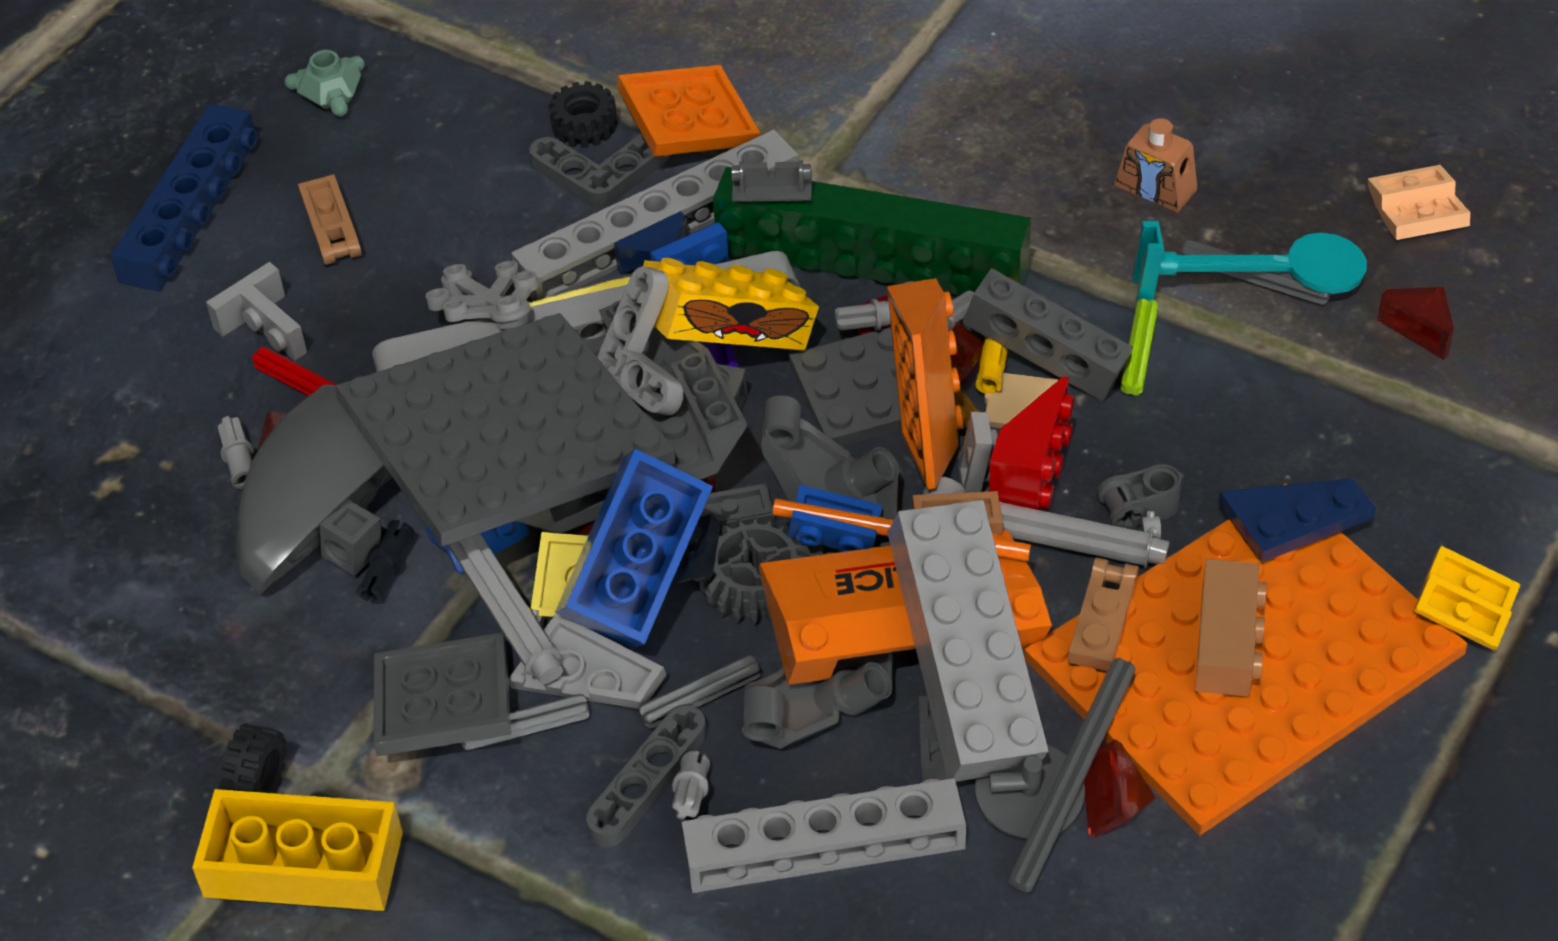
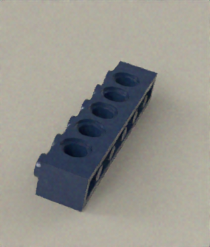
(184, 198)

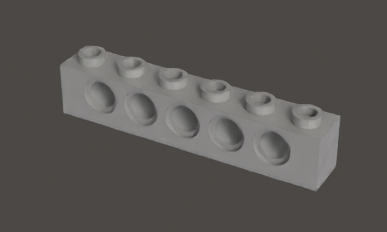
(809, 852)

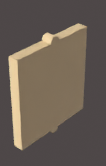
(1014, 396)

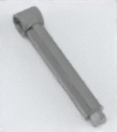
(1073, 532)
(508, 608)

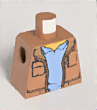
(1159, 166)

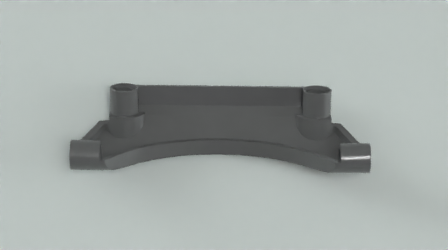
(807, 457)

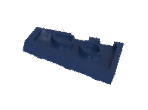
(1295, 514)

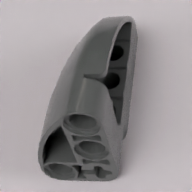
(297, 481)

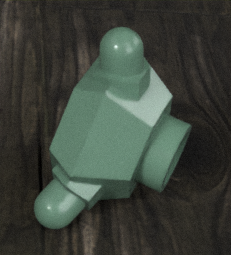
(328, 80)

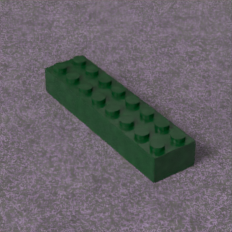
(878, 236)

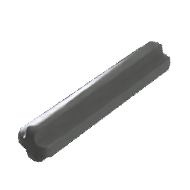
(700, 690)
(540, 718)

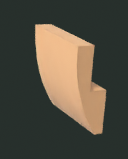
(1418, 202)

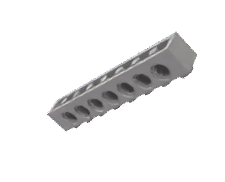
(587, 248)

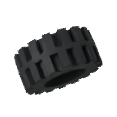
(586, 128)
(253, 760)

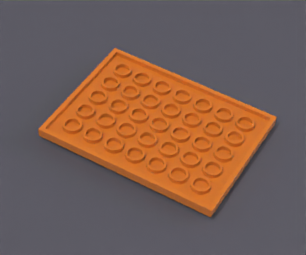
(1333, 652)

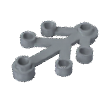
(506, 311)

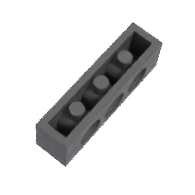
(1047, 334)

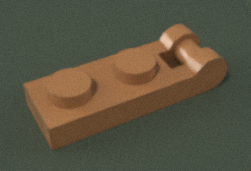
(329, 219)
(1103, 615)

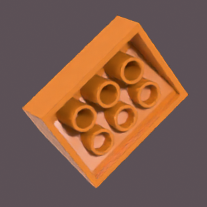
(925, 375)

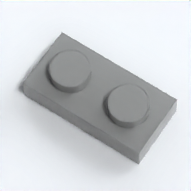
(975, 454)

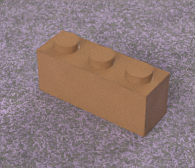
(1230, 628)

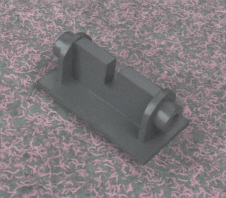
(787, 183)

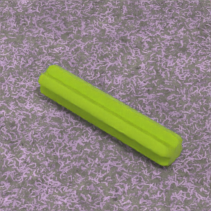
(1141, 340)

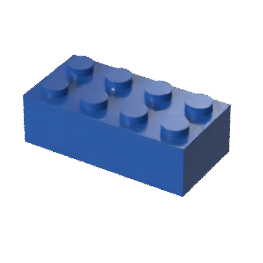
(634, 549)

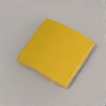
(1467, 598)

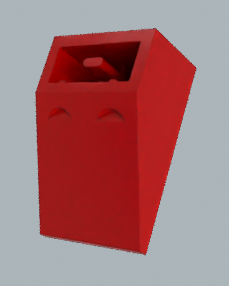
(1030, 449)

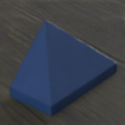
(636, 248)

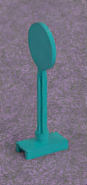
(1315, 260)

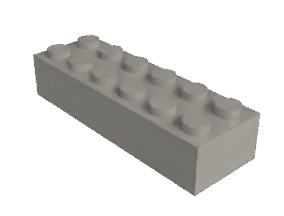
(966, 640)

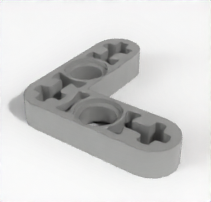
(626, 359)

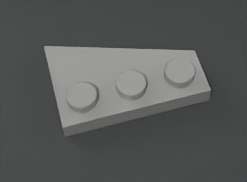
(594, 668)

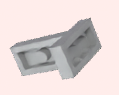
(254, 302)

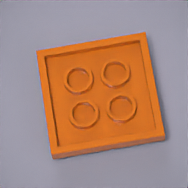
(687, 110)

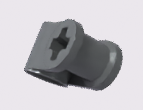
(1141, 491)

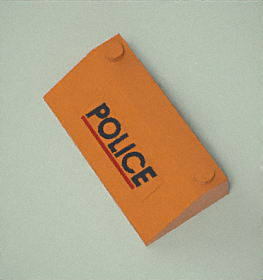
(856, 608)

